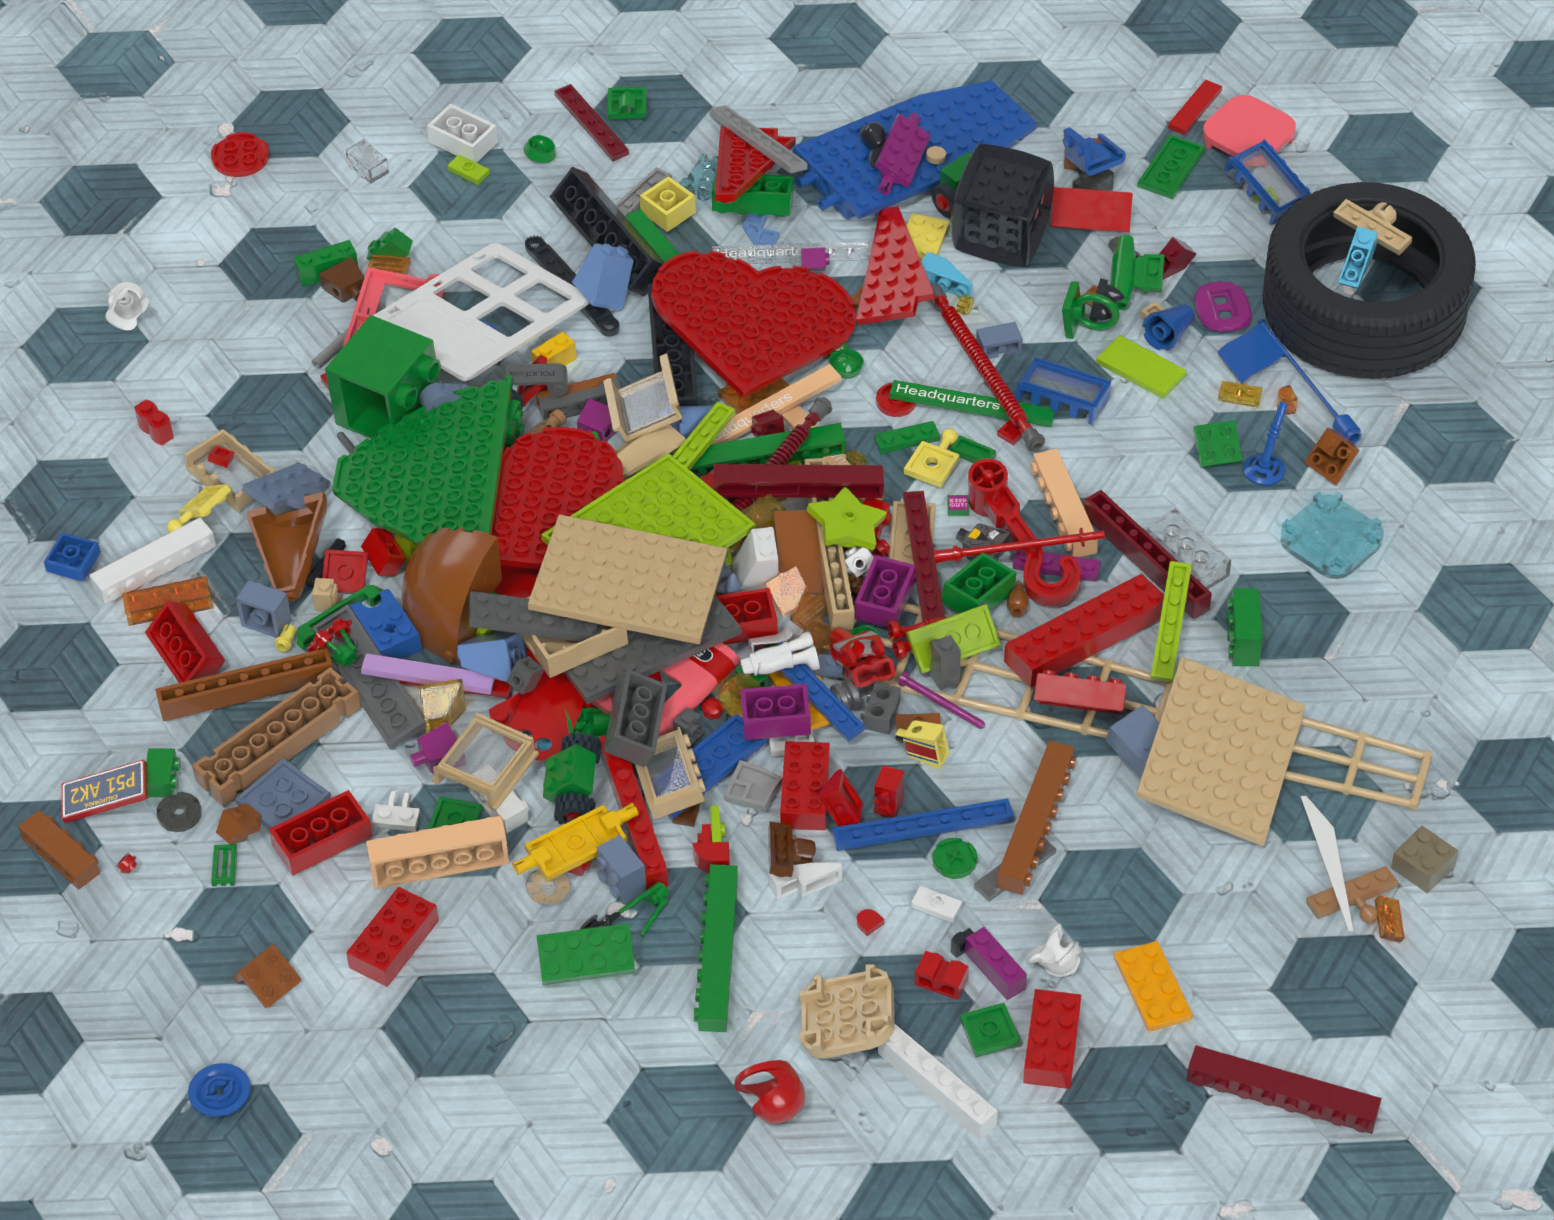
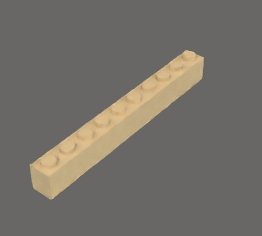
(834, 574)

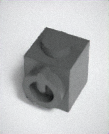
(525, 675)

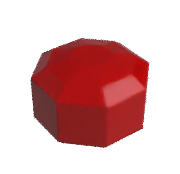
(712, 709)

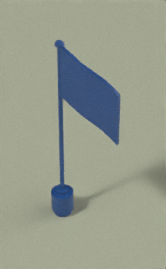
(1262, 349)

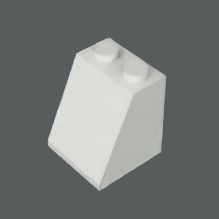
(756, 559)

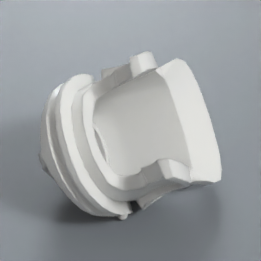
(126, 310)
(1056, 955)

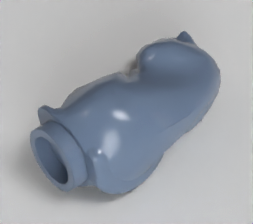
(728, 582)

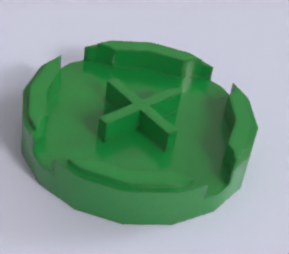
(954, 858)

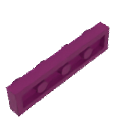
(1051, 565)

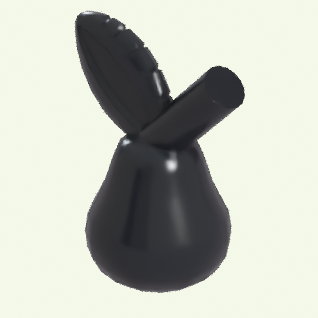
(873, 136)

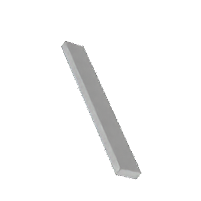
(758, 139)

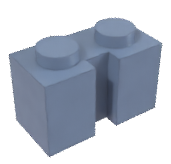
(1000, 339)

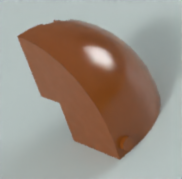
(440, 584)

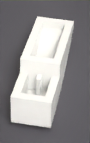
(806, 879)

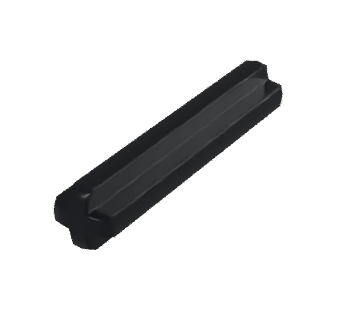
(317, 572)

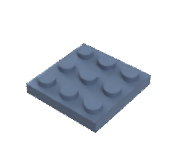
(282, 794)

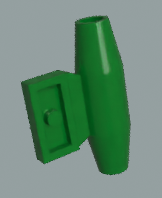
(1130, 272)

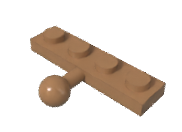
(1357, 891)

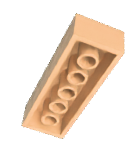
(437, 852)

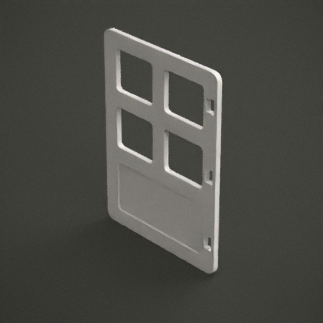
(459, 338)

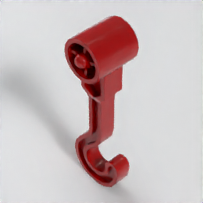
(992, 498)

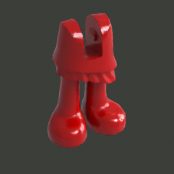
(897, 632)

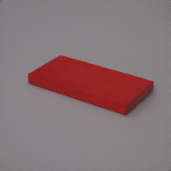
(1091, 209)

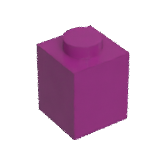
(814, 259)

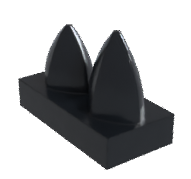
(1100, 311)

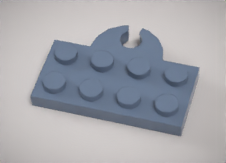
(286, 487)

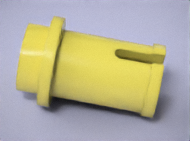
(283, 642)

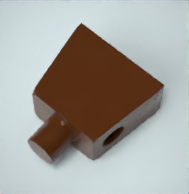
(343, 280)

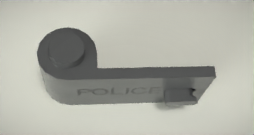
(552, 375)

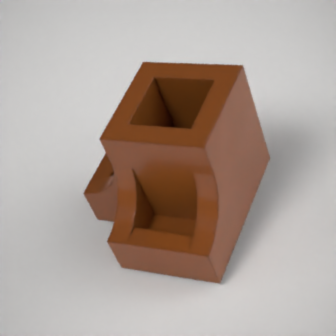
(238, 823)

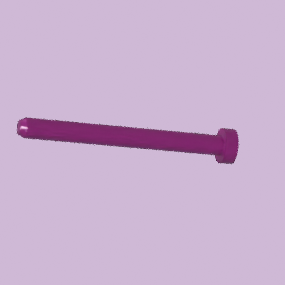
(906, 680)

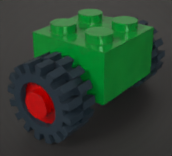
(571, 776)

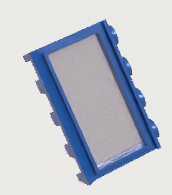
(1267, 178)
(1064, 386)

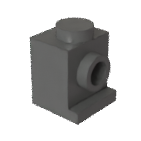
(689, 724)

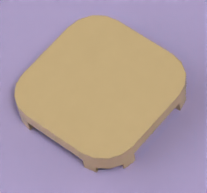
(847, 1013)

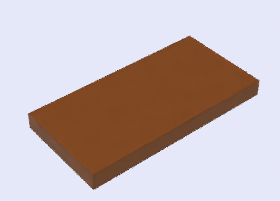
(798, 546)

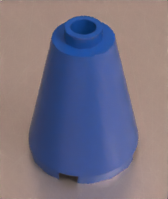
(1167, 326)

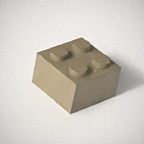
(1424, 859)

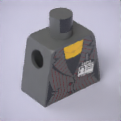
(983, 536)

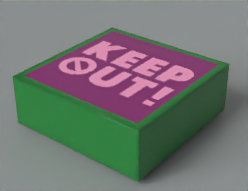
(957, 505)

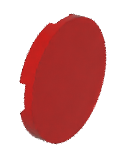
(240, 155)

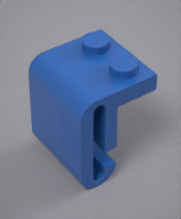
(1090, 155)

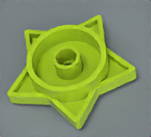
(847, 521)

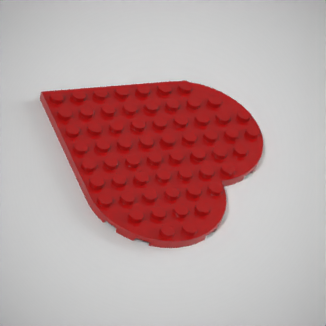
(752, 321)
(547, 478)

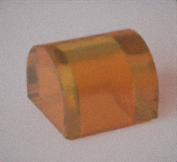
(1288, 396)

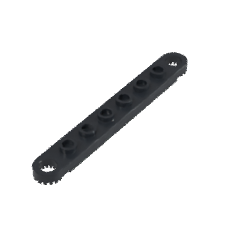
(553, 263)

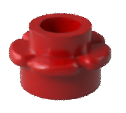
(882, 547)
(127, 863)

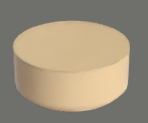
(936, 155)

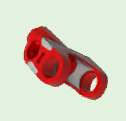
(848, 647)

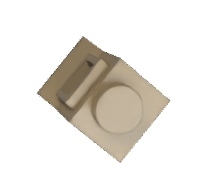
(325, 594)

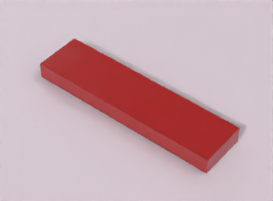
(1195, 107)

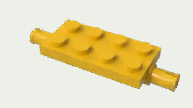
(574, 842)

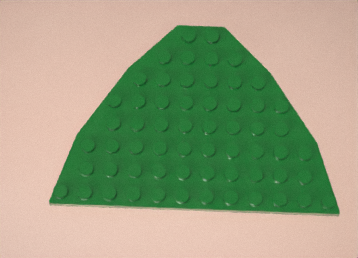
(432, 466)

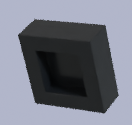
(958, 942)

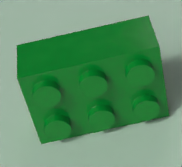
(979, 584)
(1245, 627)

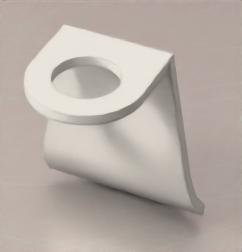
(781, 637)

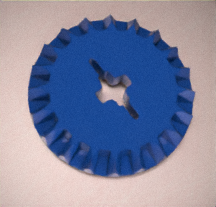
(221, 1077)

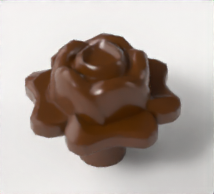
(855, 583)

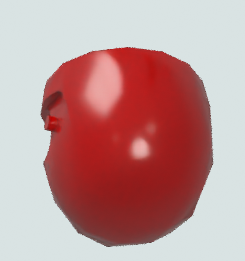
(779, 1097)

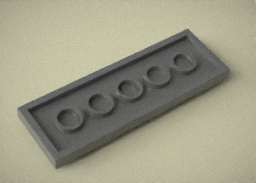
(512, 615)

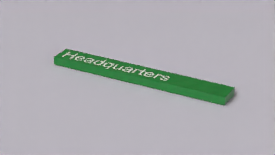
(965, 402)

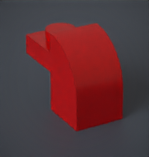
(709, 853)

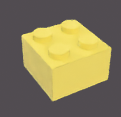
(668, 204)

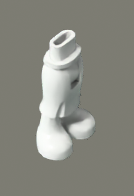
(780, 657)

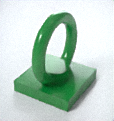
(1074, 311)

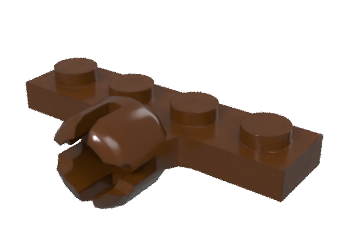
(786, 851)

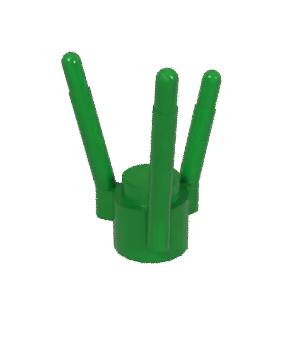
(654, 895)

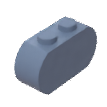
(438, 393)

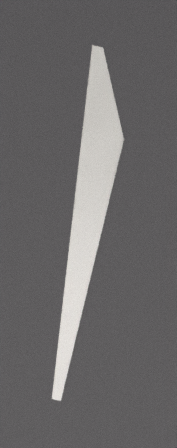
(1327, 844)

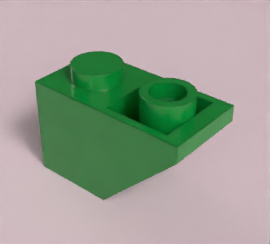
(390, 244)

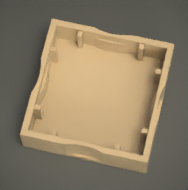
(562, 654)

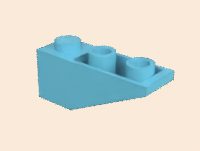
(1358, 257)
(942, 272)

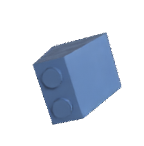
(605, 276)
(492, 654)

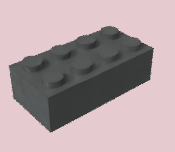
(635, 718)

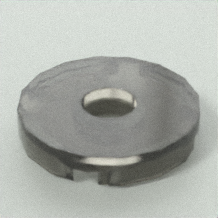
(179, 822)

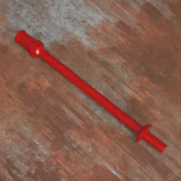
(956, 553)

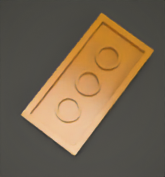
(1153, 986)

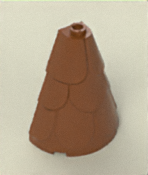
(289, 542)

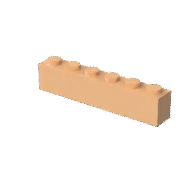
(1063, 500)

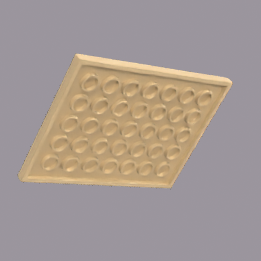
(628, 579)
(1221, 751)

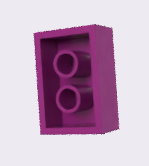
(885, 591)
(775, 711)

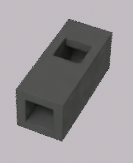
(945, 662)

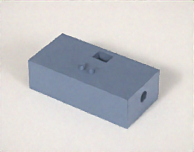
(1133, 738)

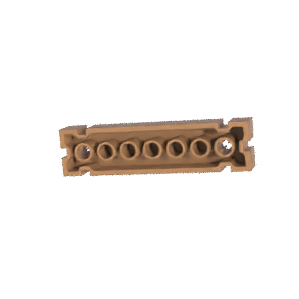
(276, 736)

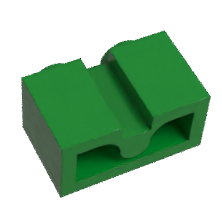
(161, 771)

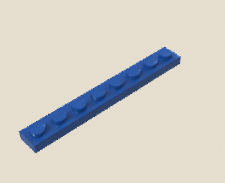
(922, 824)

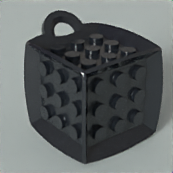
(1002, 204)

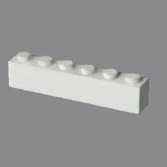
(152, 560)
(939, 1083)

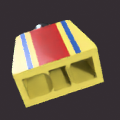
(925, 742)

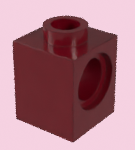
(767, 423)

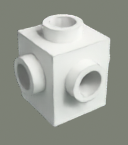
(858, 553)

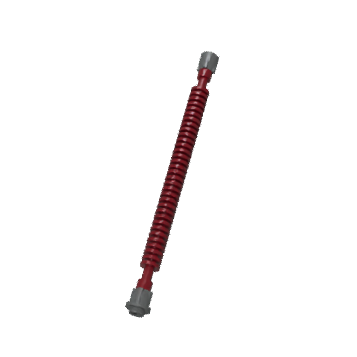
(792, 443)

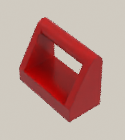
(837, 801)

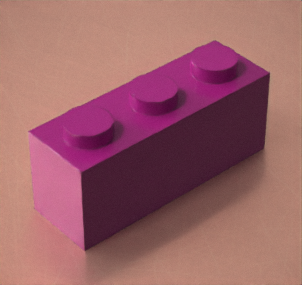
(995, 963)

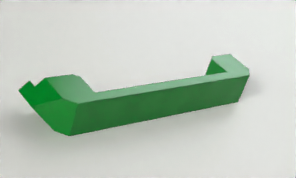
(369, 594)

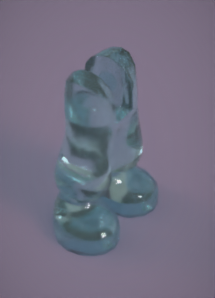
(701, 177)

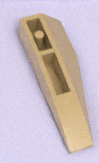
(648, 449)

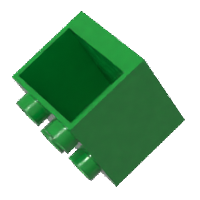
(380, 376)

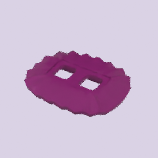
(1236, 304)

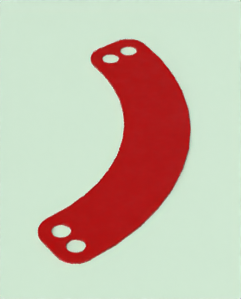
(544, 708)

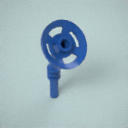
(1264, 458)

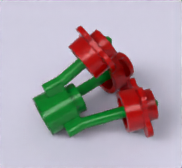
(343, 653)

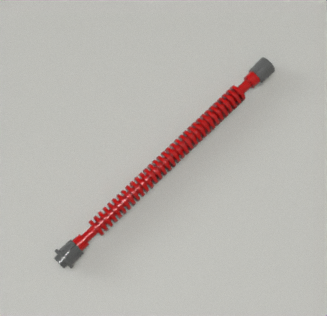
(1031, 437)

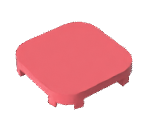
(1245, 123)

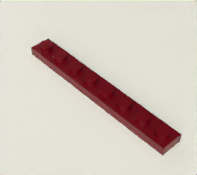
(923, 554)

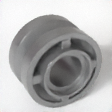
(846, 694)

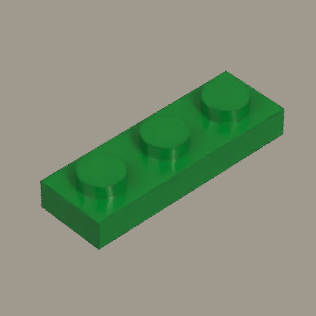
(906, 437)

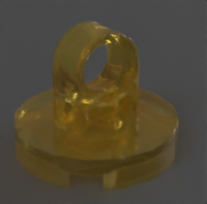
(729, 692)

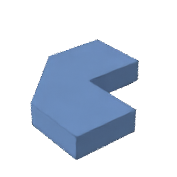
(753, 227)

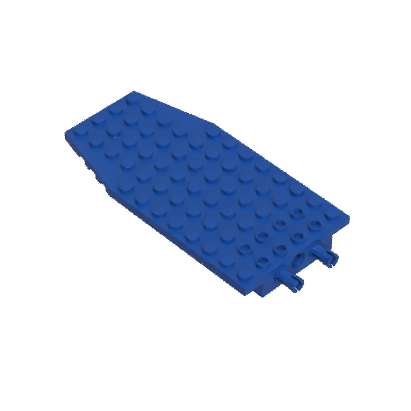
(953, 118)

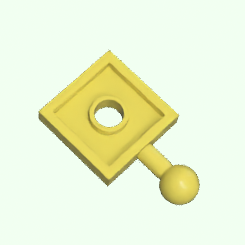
(928, 453)
(200, 505)

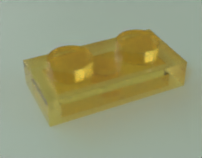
(1240, 394)

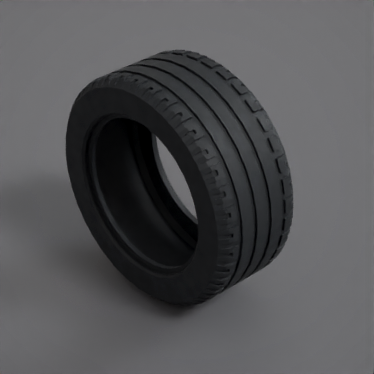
(1359, 335)

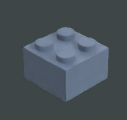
(263, 609)
(621, 869)

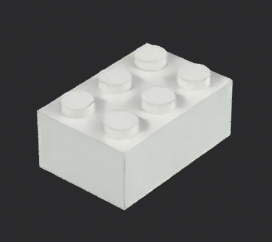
(462, 133)

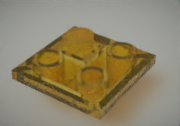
(442, 703)

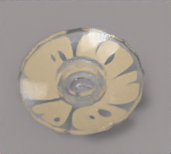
(537, 888)

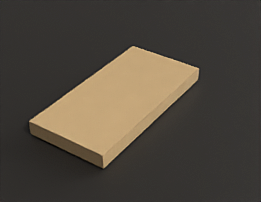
(899, 540)

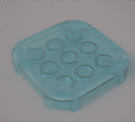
(1331, 536)

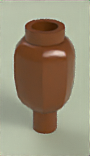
(1017, 601)

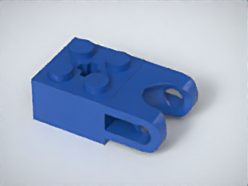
(388, 627)

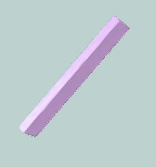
(425, 673)

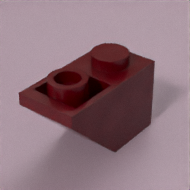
(1177, 256)

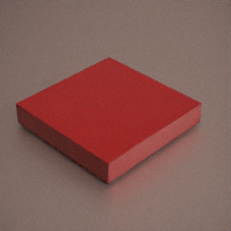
(346, 569)

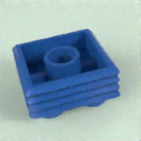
(72, 557)

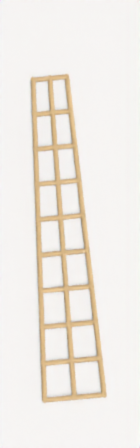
(1108, 665)

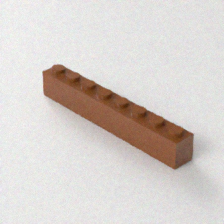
(241, 684)
(1036, 817)

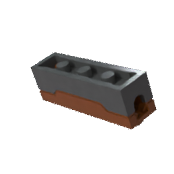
(576, 397)

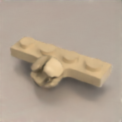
(1376, 220)

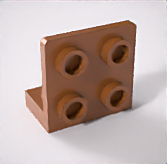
(268, 976)

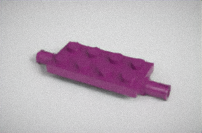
(901, 152)

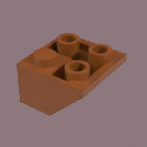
(1332, 455)

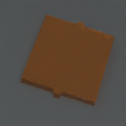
(788, 590)

